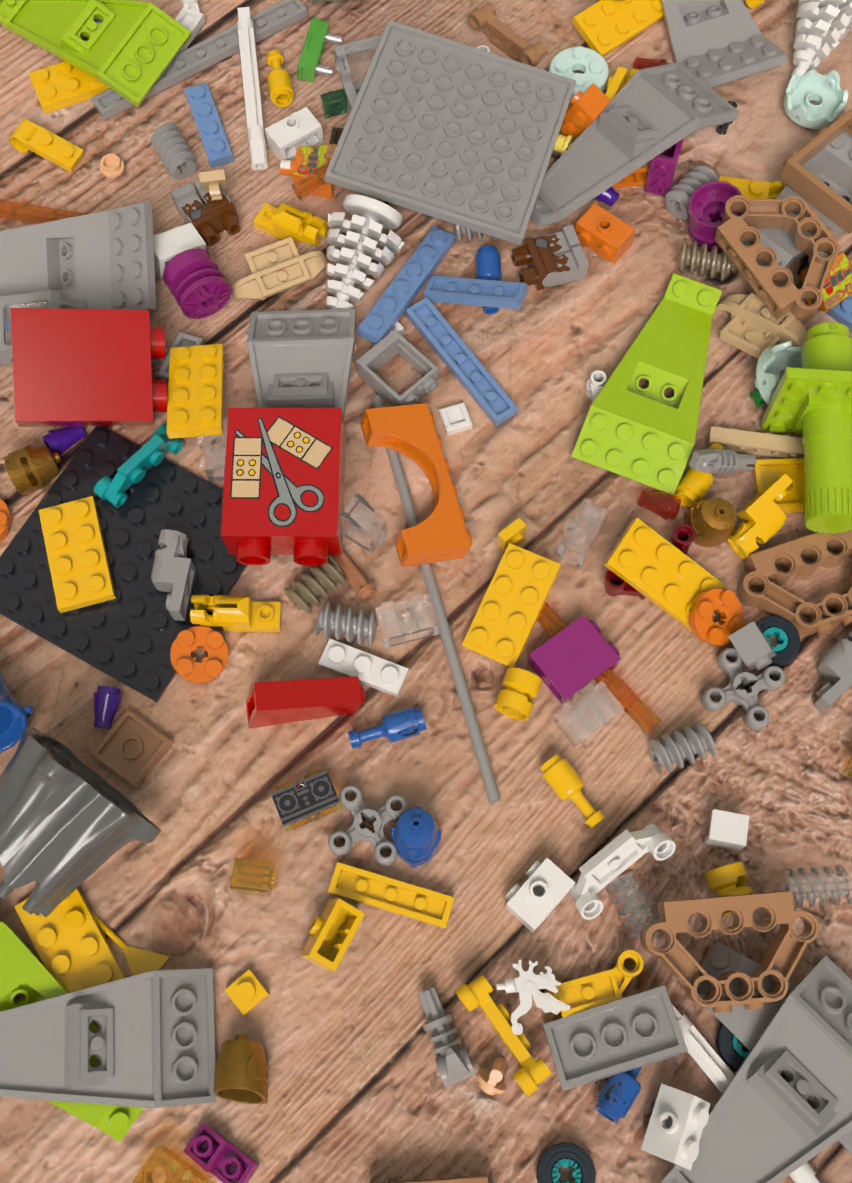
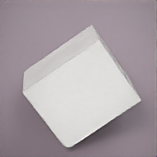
(727, 830)

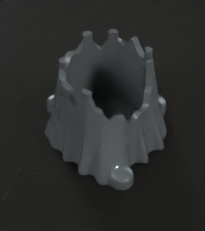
(59, 821)

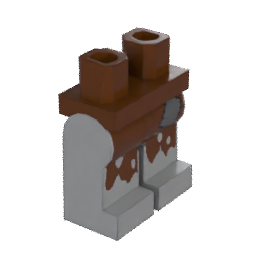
(206, 215)
(551, 259)

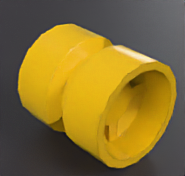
(516, 697)
(729, 881)

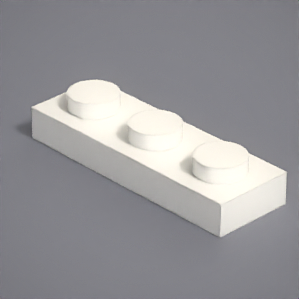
(369, 668)

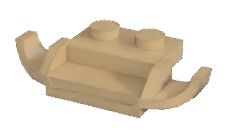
(277, 269)
(755, 327)

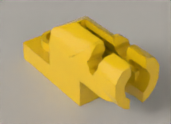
(291, 222)
(760, 518)
(236, 613)

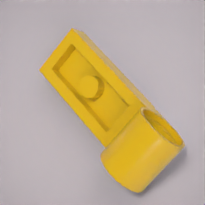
(46, 144)

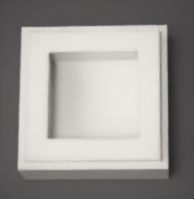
(455, 418)

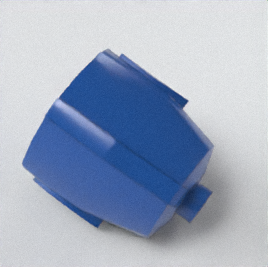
(416, 836)

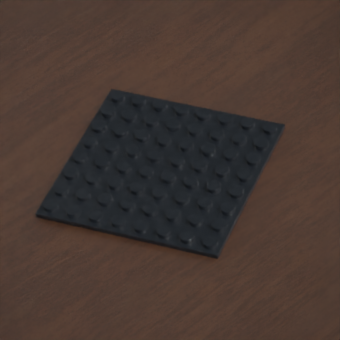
(135, 631)

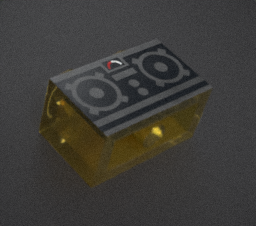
(306, 800)

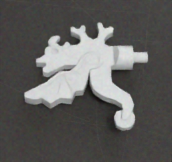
(528, 986)

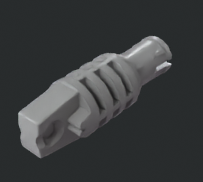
(721, 461)

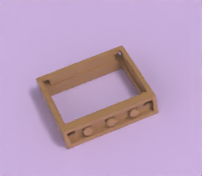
(810, 186)

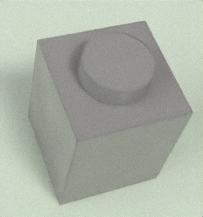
(752, 646)

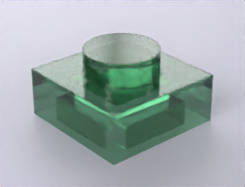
(334, 103)

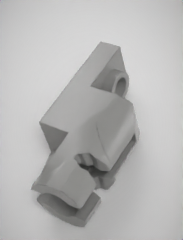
(174, 572)
(836, 669)

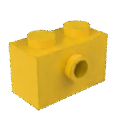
(331, 934)

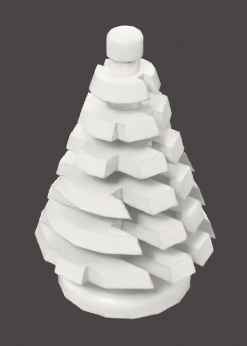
(819, 31)
(359, 248)

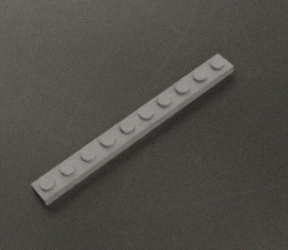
(208, 53)

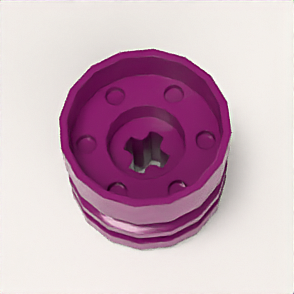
(707, 210)
(196, 283)

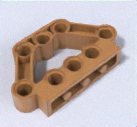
(772, 215)
(781, 603)
(777, 962)

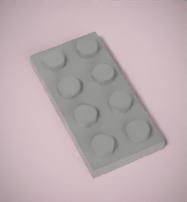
(614, 1038)

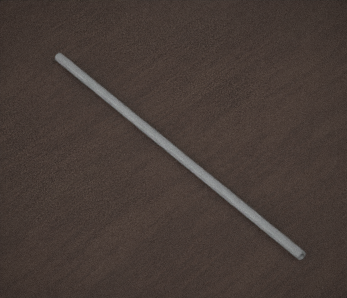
(445, 632)

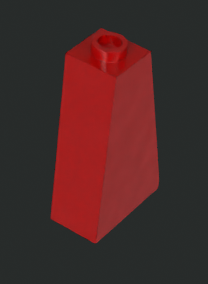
(302, 700)

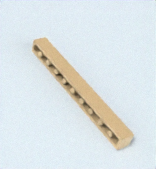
(756, 443)

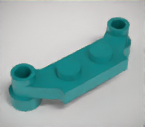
(136, 466)

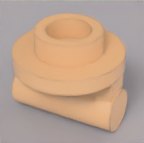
(491, 1081)

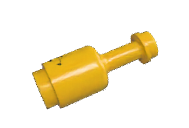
(279, 81)
(695, 484)
(568, 785)

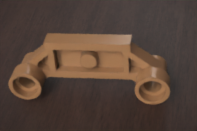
(504, 38)

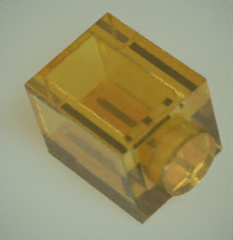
(254, 877)

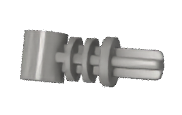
(453, 1062)

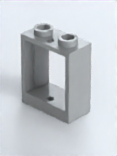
(383, 353)

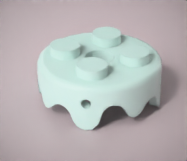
(585, 60)
(819, 88)
(772, 366)

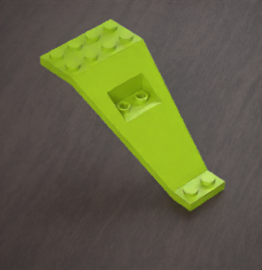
(640, 429)

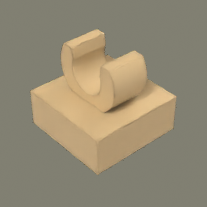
(214, 182)

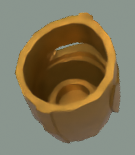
(32, 468)
(712, 521)
(242, 1071)

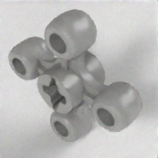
(742, 697)
(356, 831)

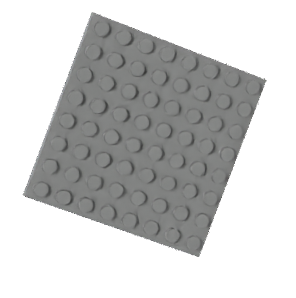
(451, 132)

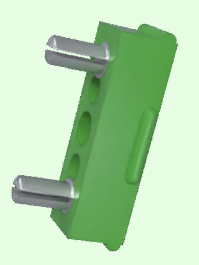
(313, 50)

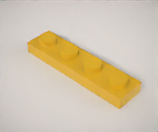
(391, 895)

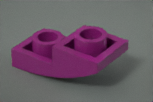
(220, 1156)

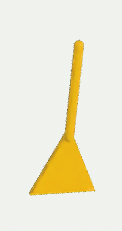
(138, 959)

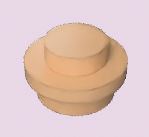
(111, 166)

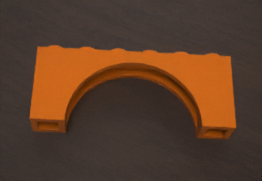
(413, 433)

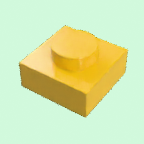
(512, 534)
(247, 992)

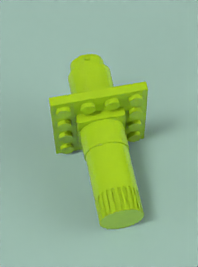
(819, 407)

